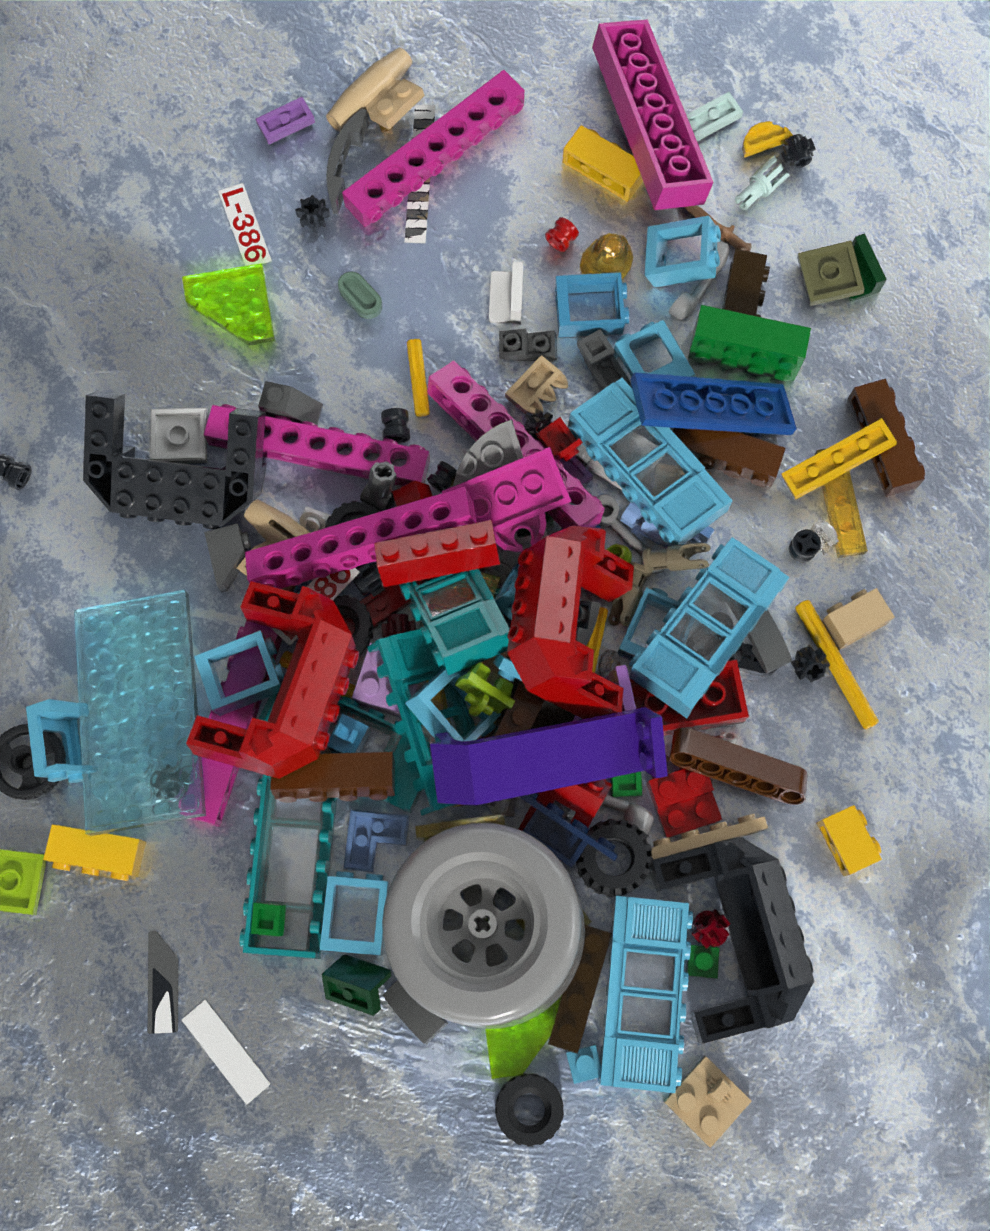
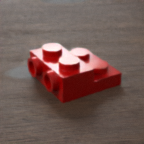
(683, 801)

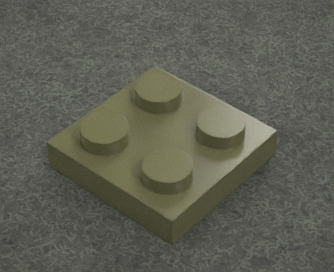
(830, 273)

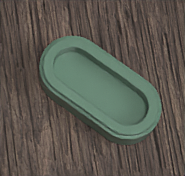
(360, 295)

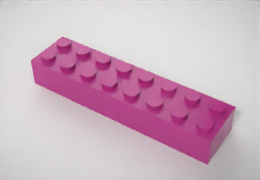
(652, 115)

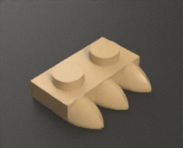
(536, 385)

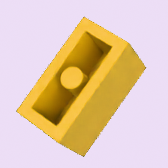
(849, 840)

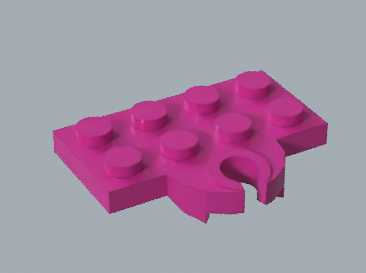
(518, 497)

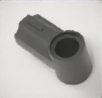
(380, 486)

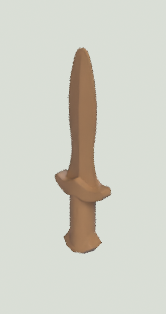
(726, 232)

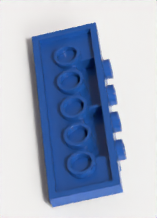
(712, 404)

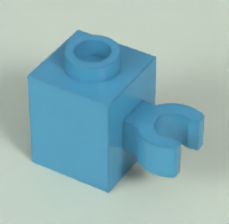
(348, 736)

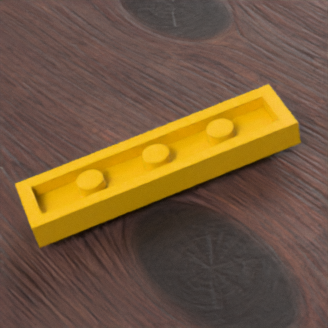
(839, 458)

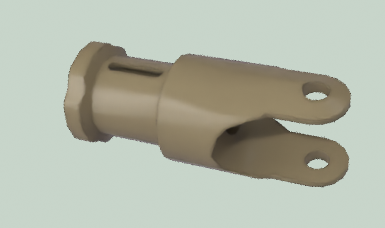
(675, 557)
(628, 602)

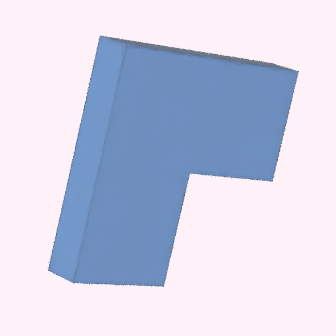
(366, 831)

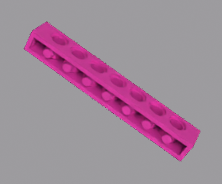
(439, 135)
(478, 413)
(327, 457)
(353, 541)

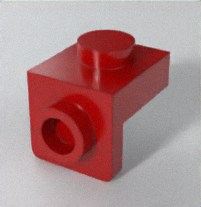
(559, 439)

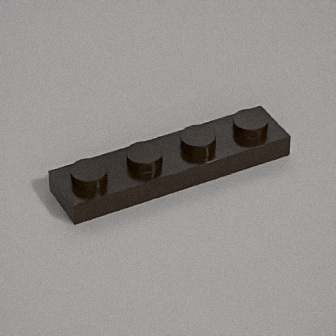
(579, 995)

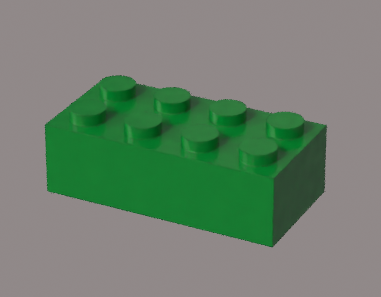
(749, 343)

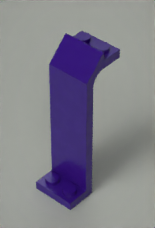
(548, 757)

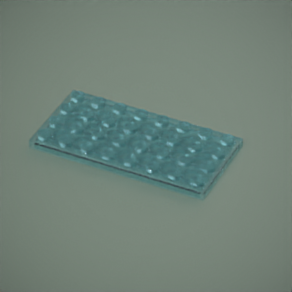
(137, 713)

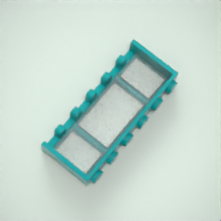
(291, 870)

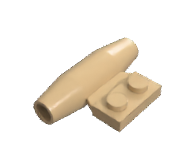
(379, 92)
(272, 526)

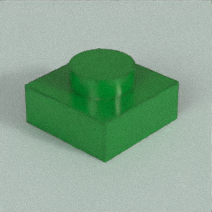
(627, 785)
(268, 919)
(703, 962)

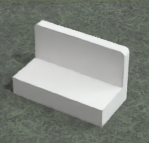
(506, 295)

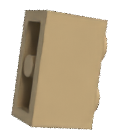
(858, 618)

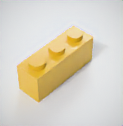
(602, 162)
(94, 853)

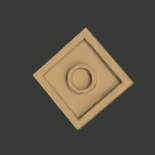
(707, 1101)

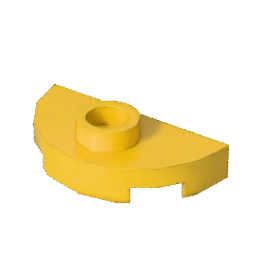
(764, 137)

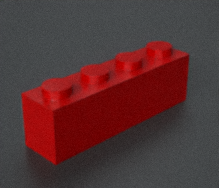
(436, 553)

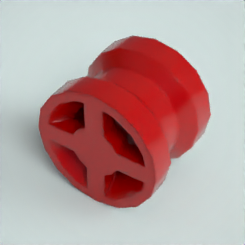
(562, 234)

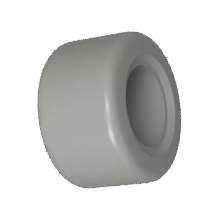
(536, 966)

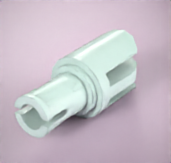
(760, 184)

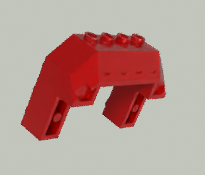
(547, 617)
(306, 696)

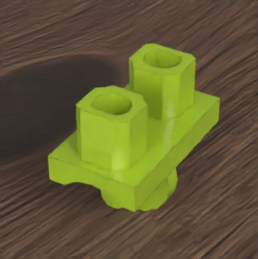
(482, 694)

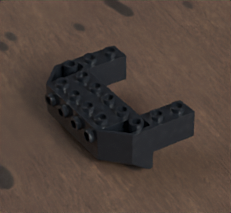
(168, 488)
(761, 929)

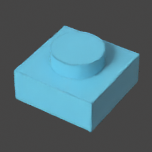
(506, 668)
(585, 1064)

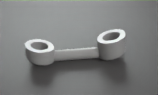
(688, 302)
(610, 520)
(634, 813)

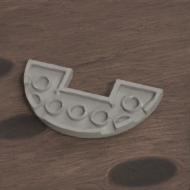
(490, 452)

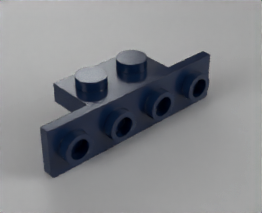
(561, 836)

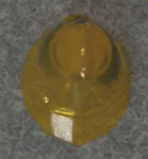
(607, 255)

